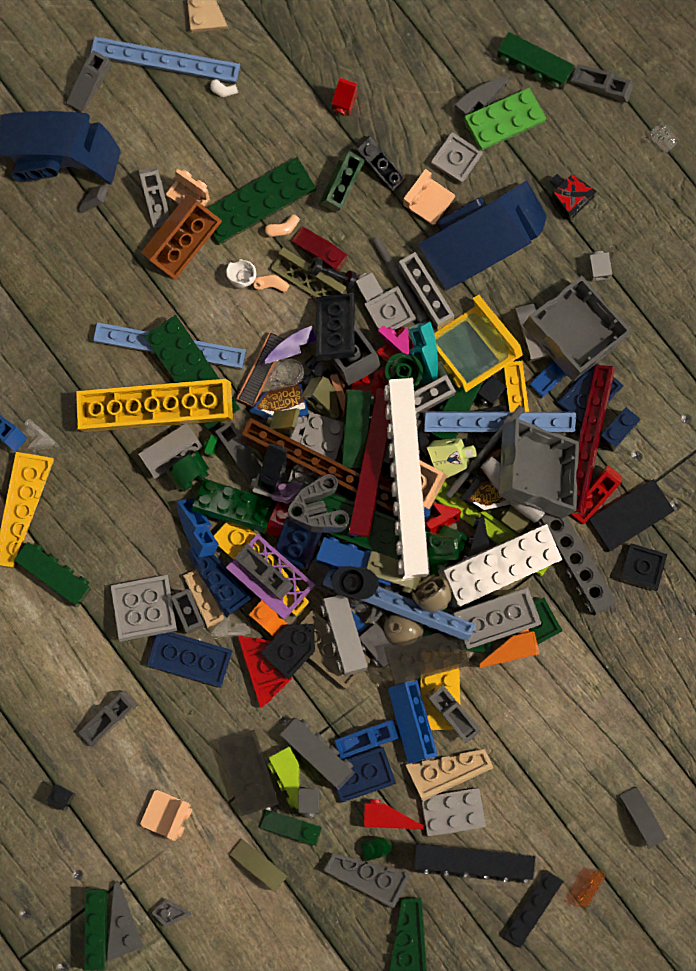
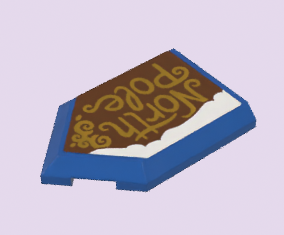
(279, 400)

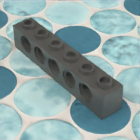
(586, 564)

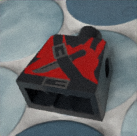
(571, 194)

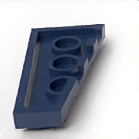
(221, 583)

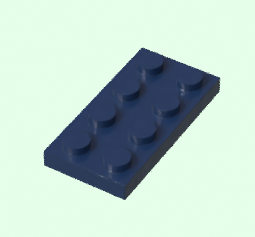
(190, 658)

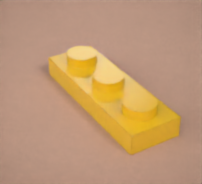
(515, 386)

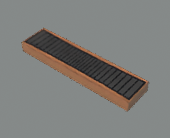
(258, 375)

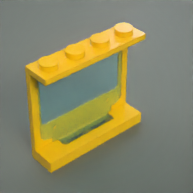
(475, 346)

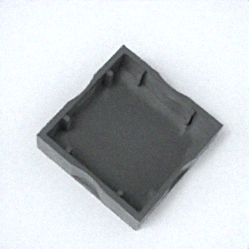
(577, 328)
(538, 468)

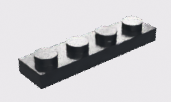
(533, 909)

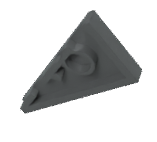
(123, 930)

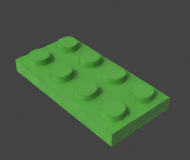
(505, 119)

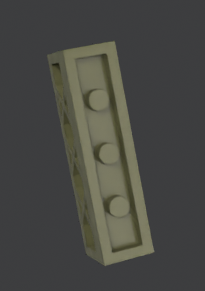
(302, 266)

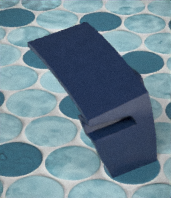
(483, 234)

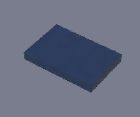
(577, 396)
(297, 544)
(370, 775)

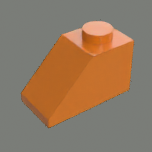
(268, 619)

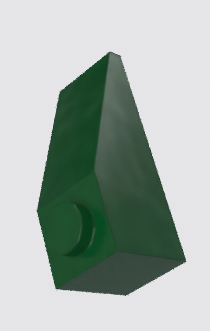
(291, 827)

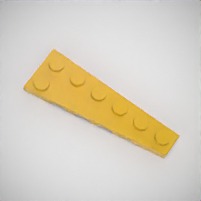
(23, 495)
(234, 538)

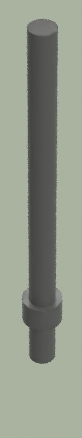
(421, 316)
(483, 453)

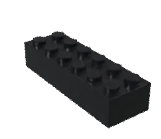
(474, 862)

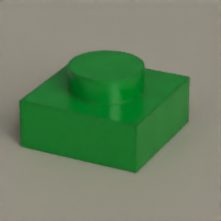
(210, 445)

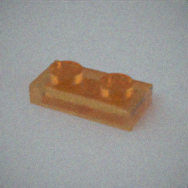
(595, 881)

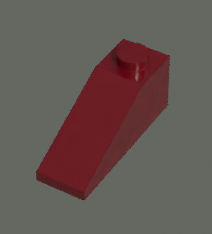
(319, 247)

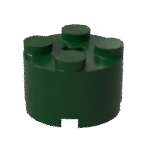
(405, 365)
(188, 470)

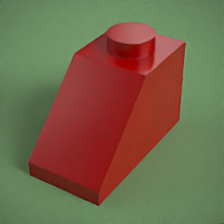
(344, 97)

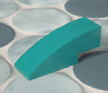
(425, 350)

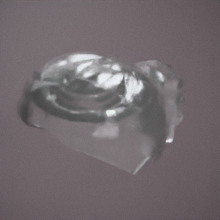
(286, 373)

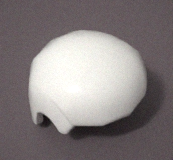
(241, 273)

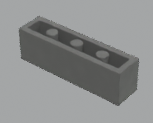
(317, 753)

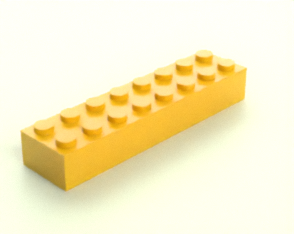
(154, 405)

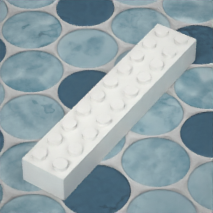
(407, 478)

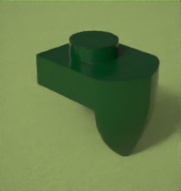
(376, 848)

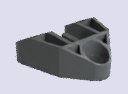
(321, 522)

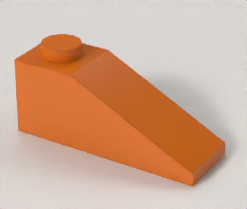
(515, 648)

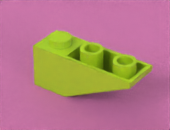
(288, 771)

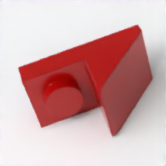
(443, 516)

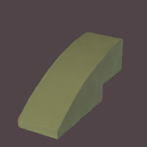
(258, 865)

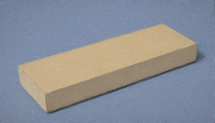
(205, 601)

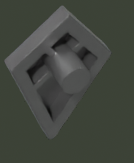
(95, 197)
(170, 913)

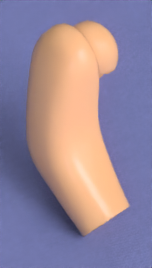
(282, 229)
(271, 281)

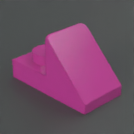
(399, 343)

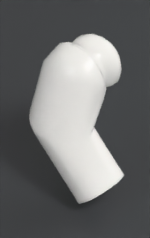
(221, 90)

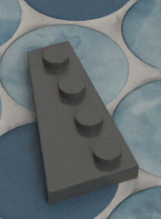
(376, 881)

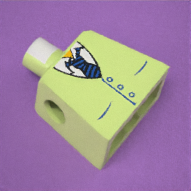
(450, 455)

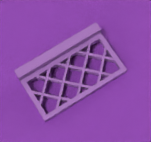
(262, 591)

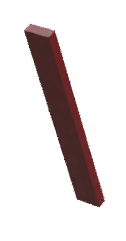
(591, 430)
(371, 469)

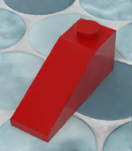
(599, 491)
(383, 816)

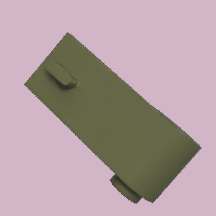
(387, 569)

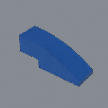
(196, 529)
(367, 739)

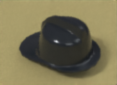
(355, 582)

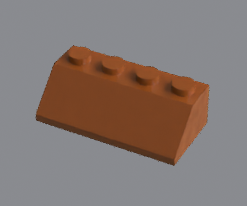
(181, 236)

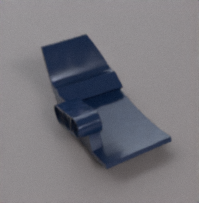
(55, 140)

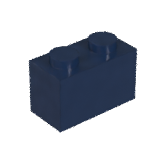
(619, 429)

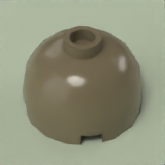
(433, 593)
(401, 629)

